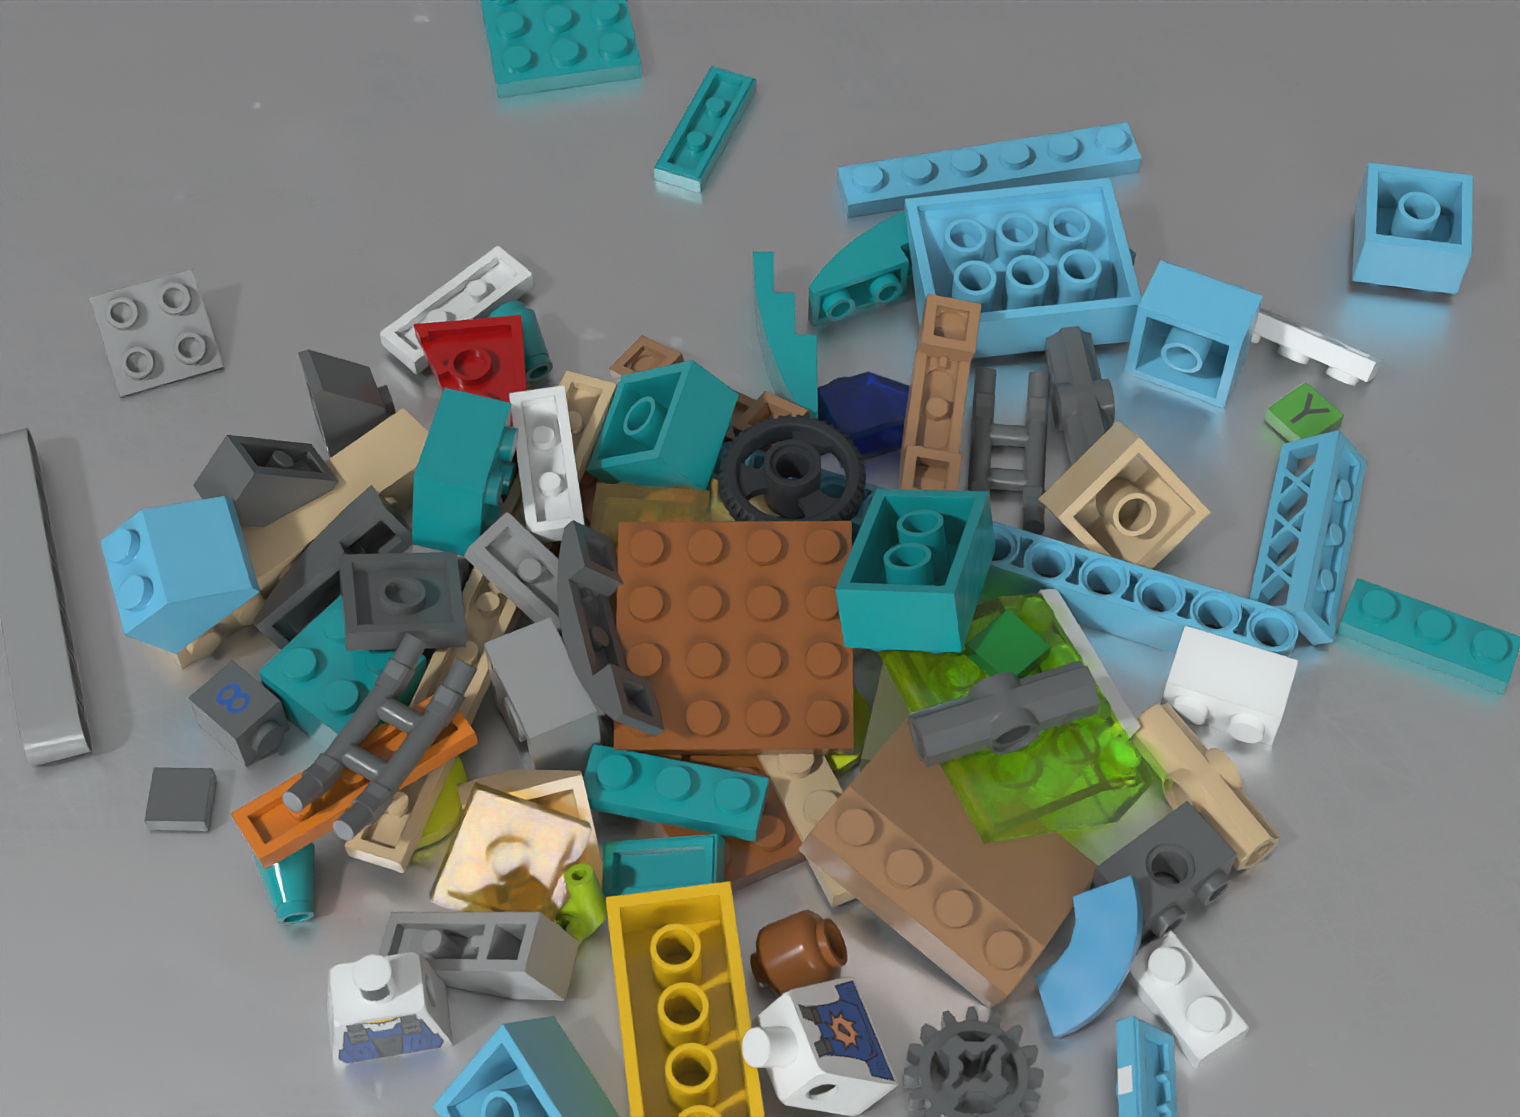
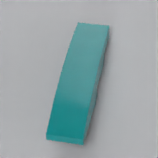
(787, 356)

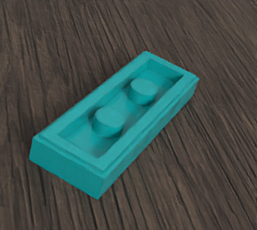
(705, 129)

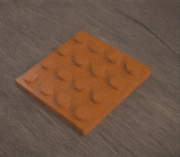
(737, 636)

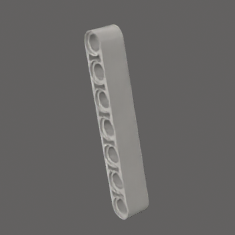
(35, 613)

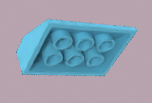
(1030, 259)

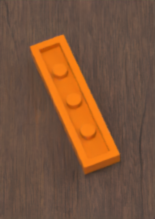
(279, 832)

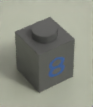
(240, 713)

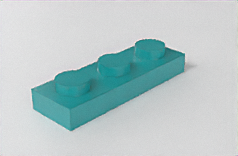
(1430, 636)
(675, 792)

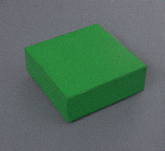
(1007, 647)

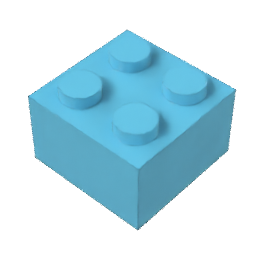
(1413, 228)
(1192, 333)

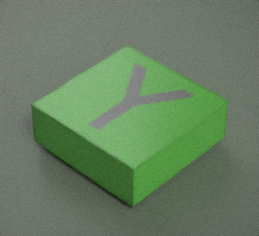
(1303, 414)

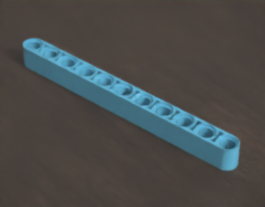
(1082, 571)

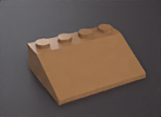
(923, 869)

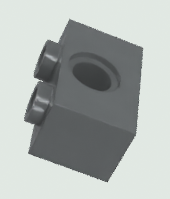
(1179, 846)

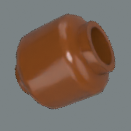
(798, 952)

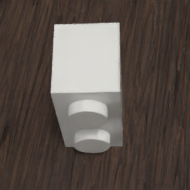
(1229, 686)

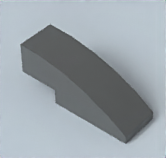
(313, 580)

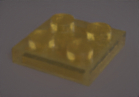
(508, 856)

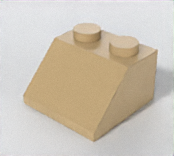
(1124, 500)

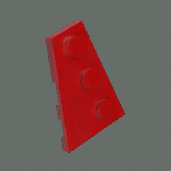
(477, 356)

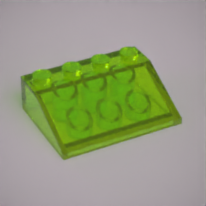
(1060, 781)

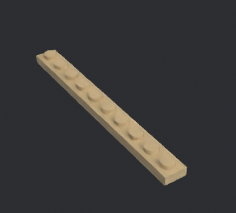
(488, 616)

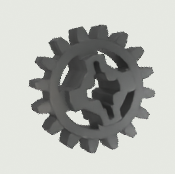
(971, 1049)

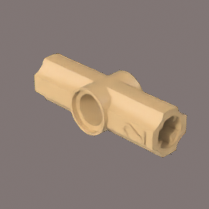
(1205, 781)

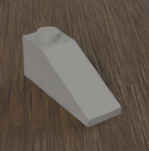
(489, 951)

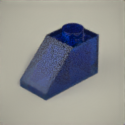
(866, 410)

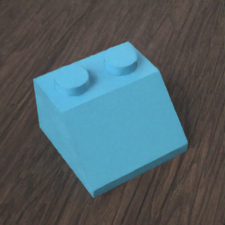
(179, 570)
(526, 1072)

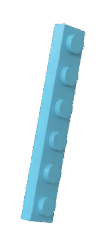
(999, 165)

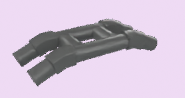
(1031, 436)
(382, 705)

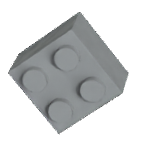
(543, 699)

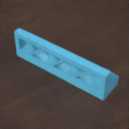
(1322, 528)

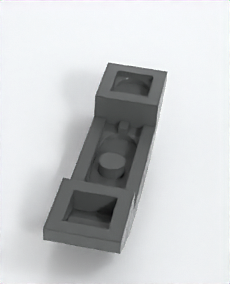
(589, 630)

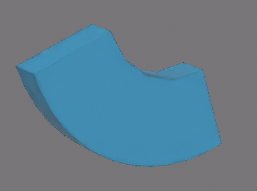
(1098, 956)

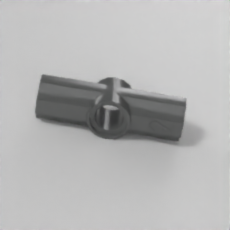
(1079, 396)
(1003, 713)

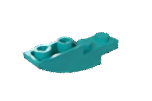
(863, 273)

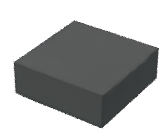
(180, 799)

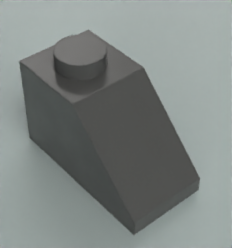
(343, 398)
(265, 477)

